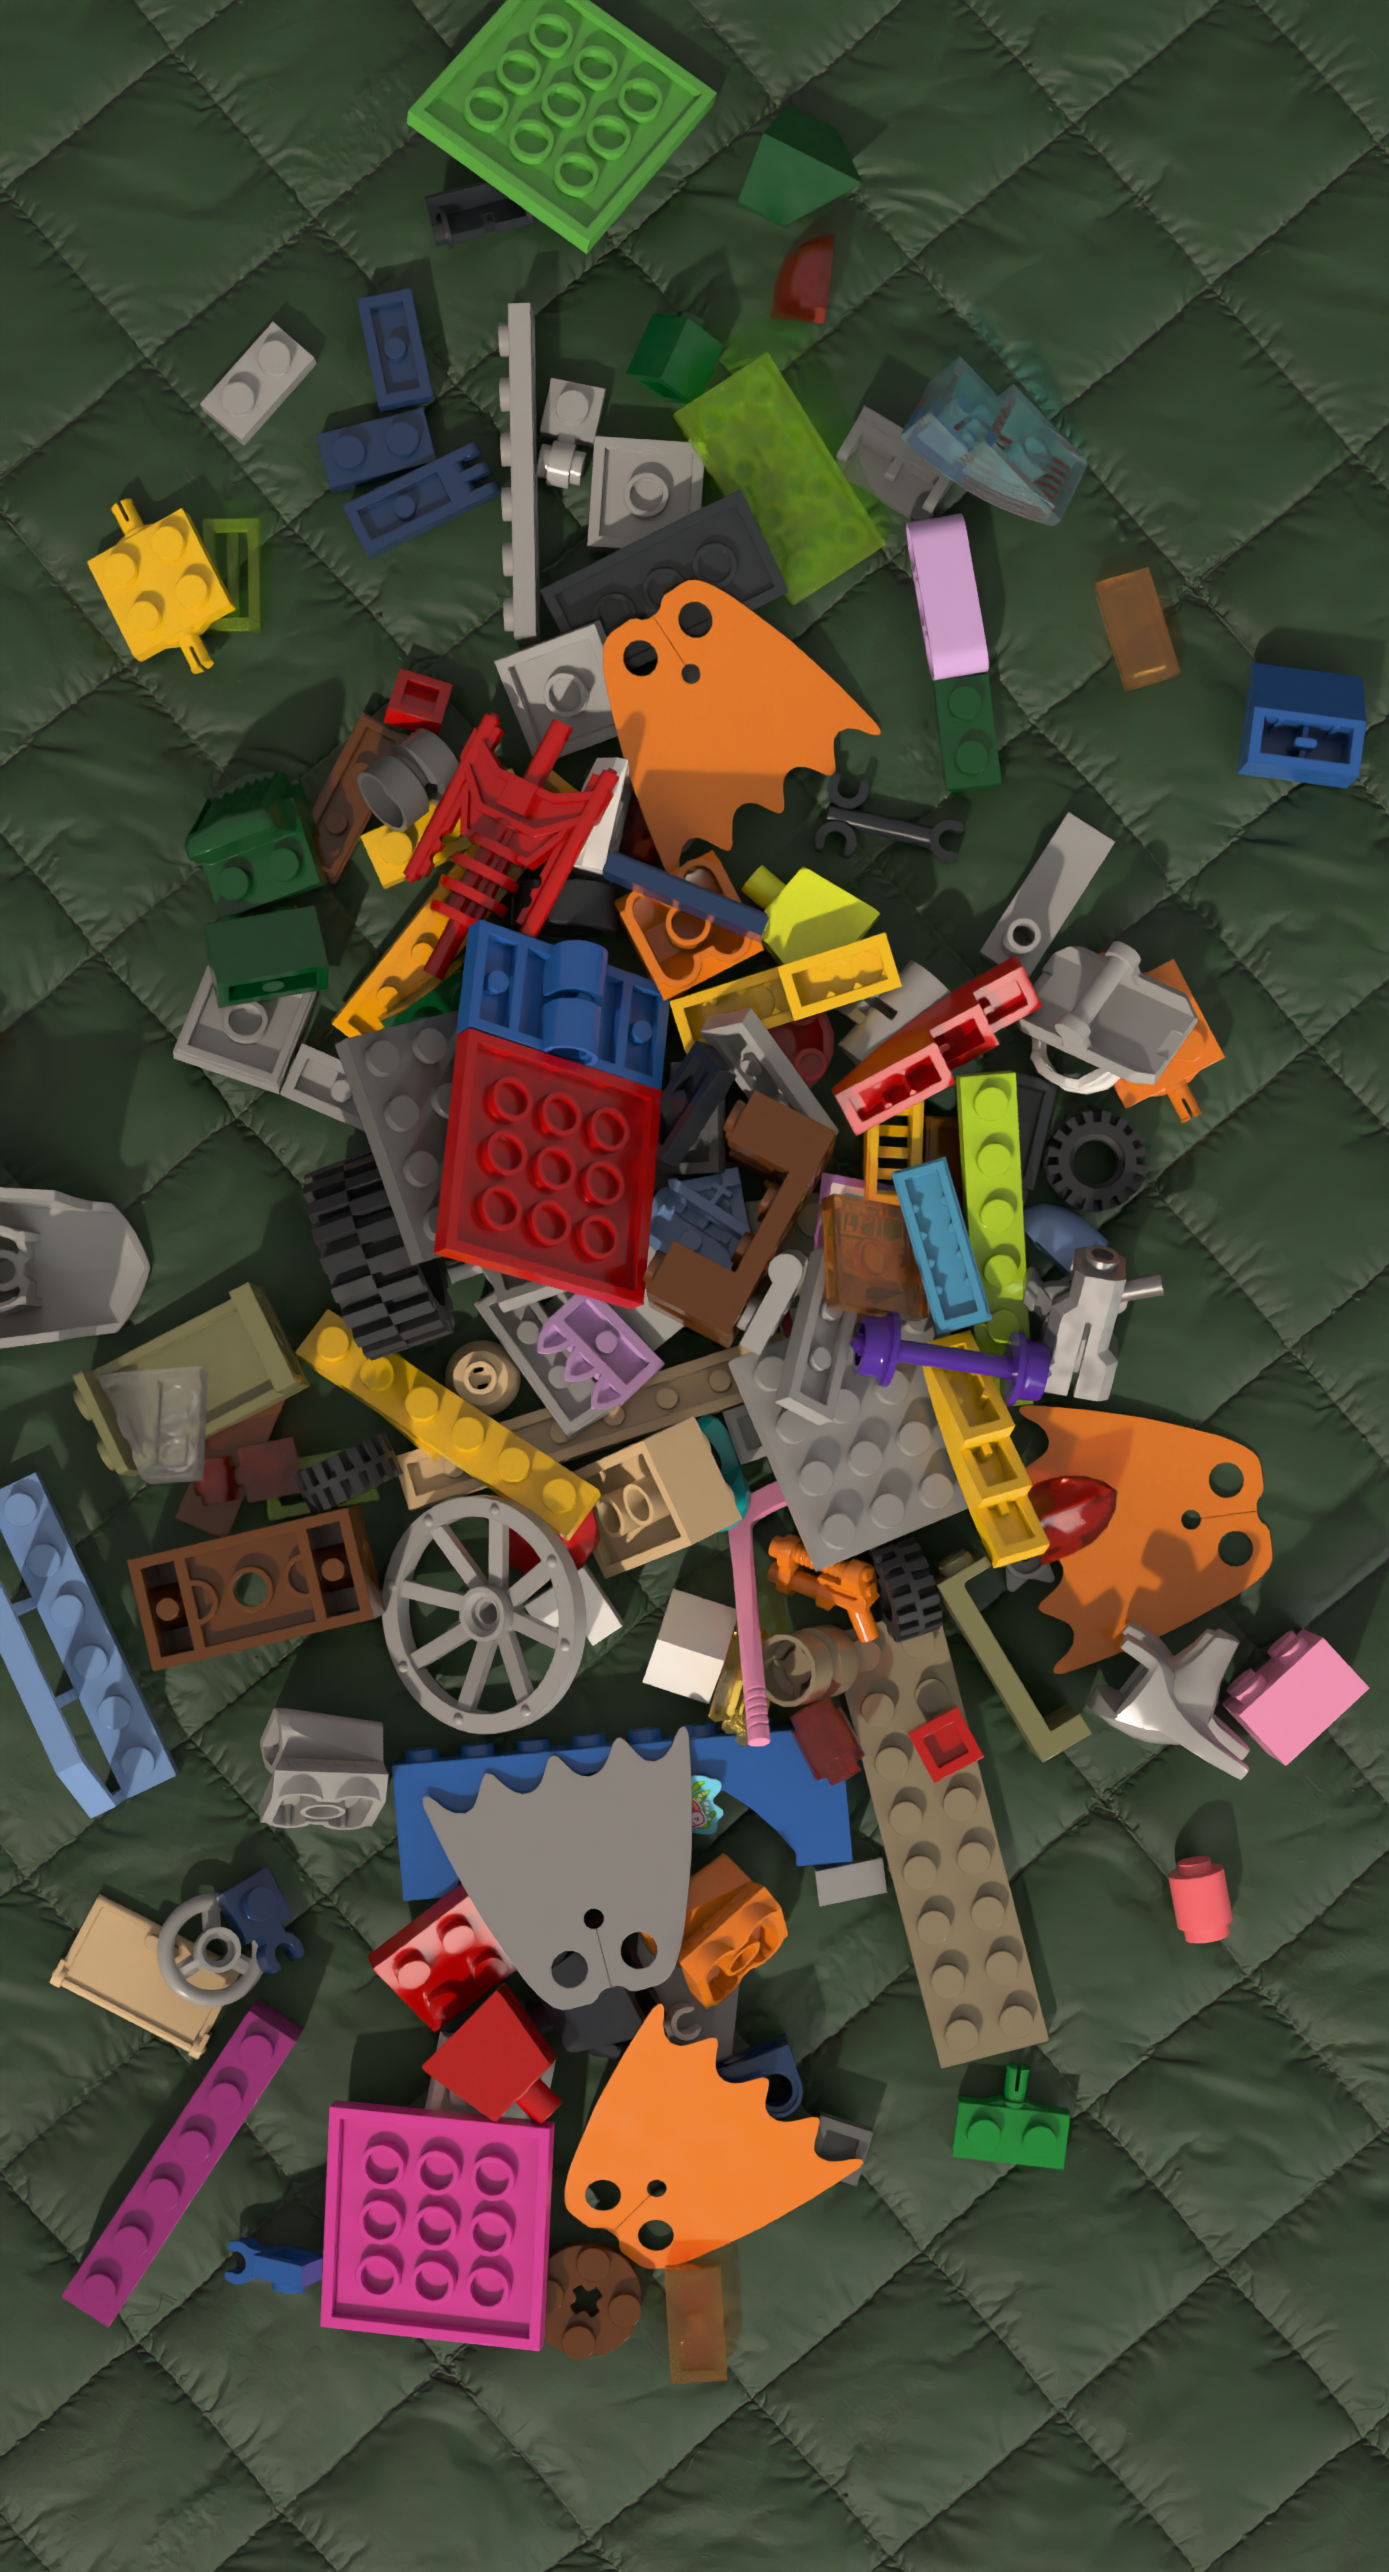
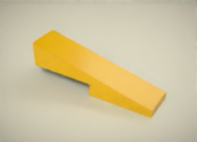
(794, 988)

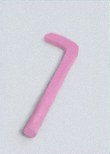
(742, 1555)

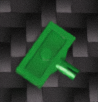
(1011, 2126)

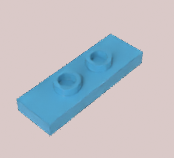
(941, 1246)

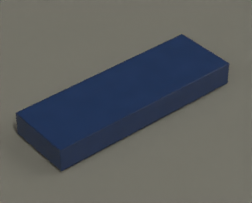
(685, 896)

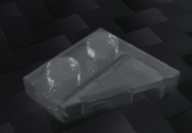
(162, 1419)

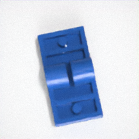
(563, 1002)

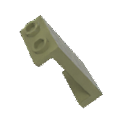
(234, 1342)
(1044, 1735)

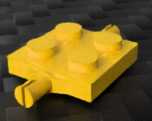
(161, 585)

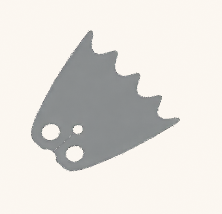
(577, 1847)

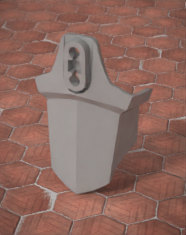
(65, 1267)

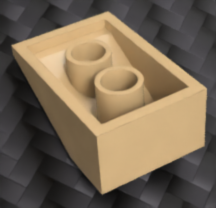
(658, 1497)

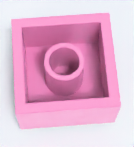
(1293, 1694)

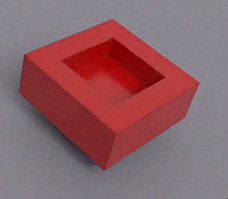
(417, 702)
(945, 1744)

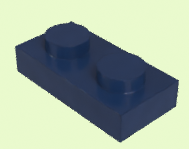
(395, 350)
(376, 450)

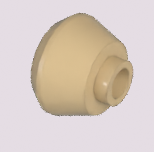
(499, 1373)

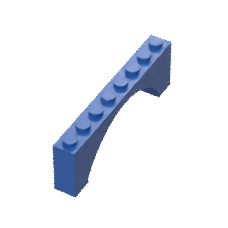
(765, 1778)

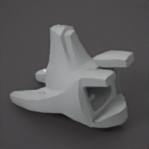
(1175, 1696)

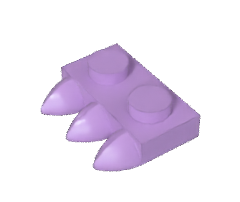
(599, 1348)

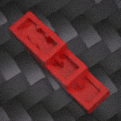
(923, 1053)

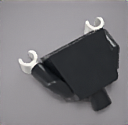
(617, 2014)

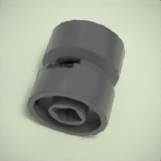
(405, 785)

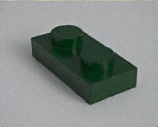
(966, 733)

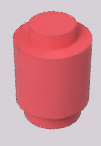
(1201, 1900)

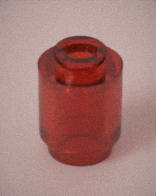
(826, 1741)

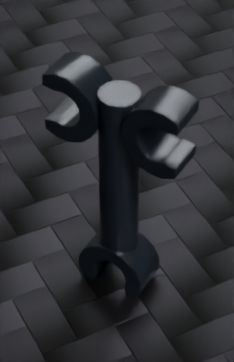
(846, 816)

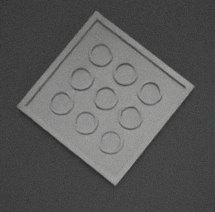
(868, 1470)

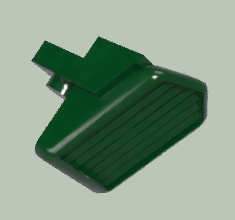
(256, 843)

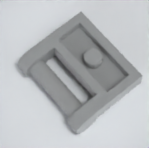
(766, 1313)

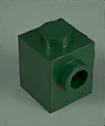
(675, 357)

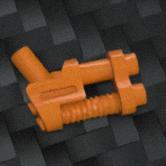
(843, 1584)

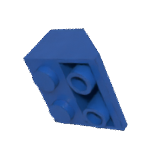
(1303, 726)

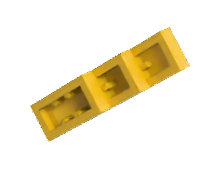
(985, 1459)

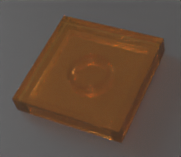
(870, 1259)

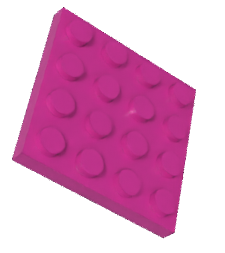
(437, 2225)

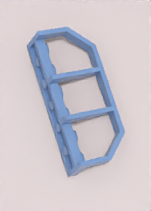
(87, 1650)

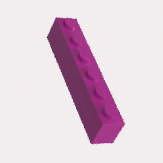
(182, 2163)

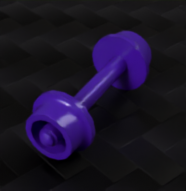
(1021, 1369)

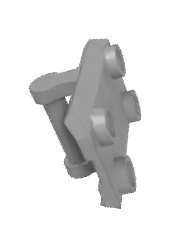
(1110, 1012)

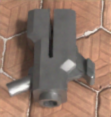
(1081, 1318)

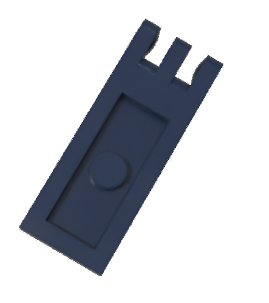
(420, 501)

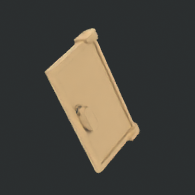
(119, 1970)

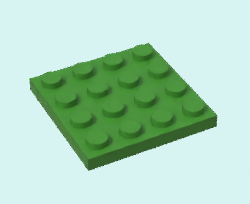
(562, 112)

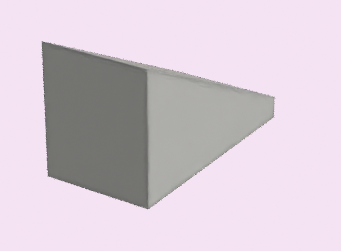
(849, 1880)

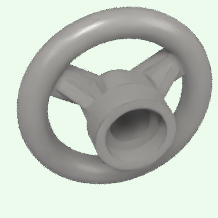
(176, 1974)

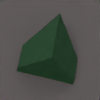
(797, 169)

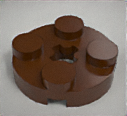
(618, 2307)

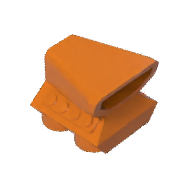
(678, 946)
(726, 1930)

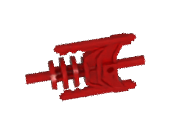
(511, 824)

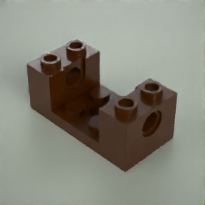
(789, 1154)
(314, 1574)

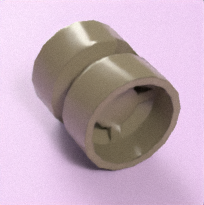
(809, 1665)

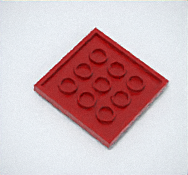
(548, 1170)

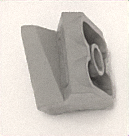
(322, 1770)

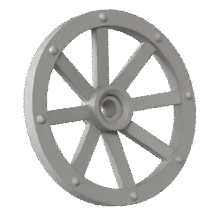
(487, 1614)

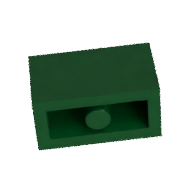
(266, 955)

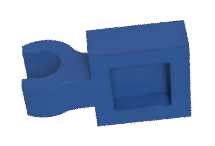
(283, 2265)

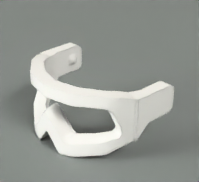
(1088, 1084)

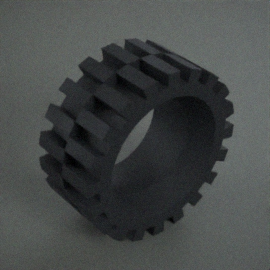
(368, 1265)

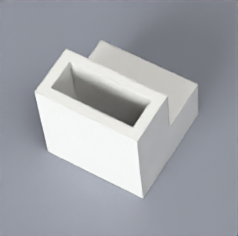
(600, 1613)
(691, 1646)

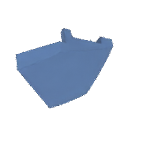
(701, 1215)

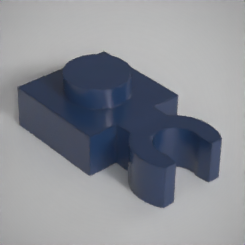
(256, 1913)

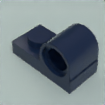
(761, 2061)

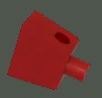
(498, 2060)

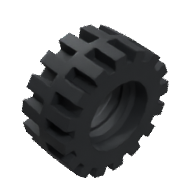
(348, 1474)
(906, 1589)

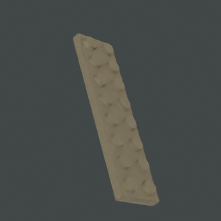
(942, 1856)

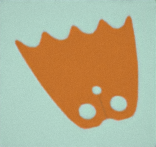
(731, 733)
(1146, 1559)
(704, 2138)

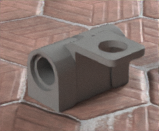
(888, 1012)

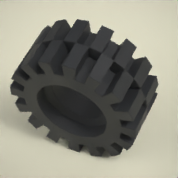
(1127, 1150)

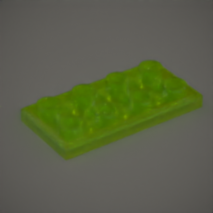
(762, 442)

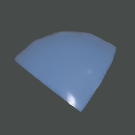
(1058, 1232)

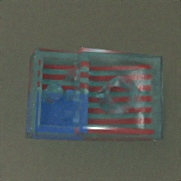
(994, 445)

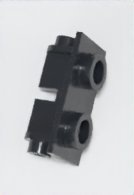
(473, 211)

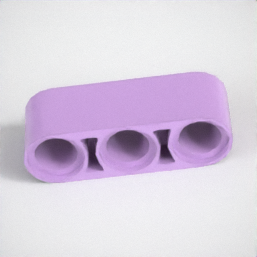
(947, 596)

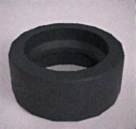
(580, 910)

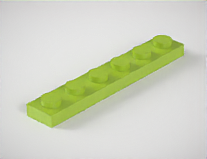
(994, 1202)

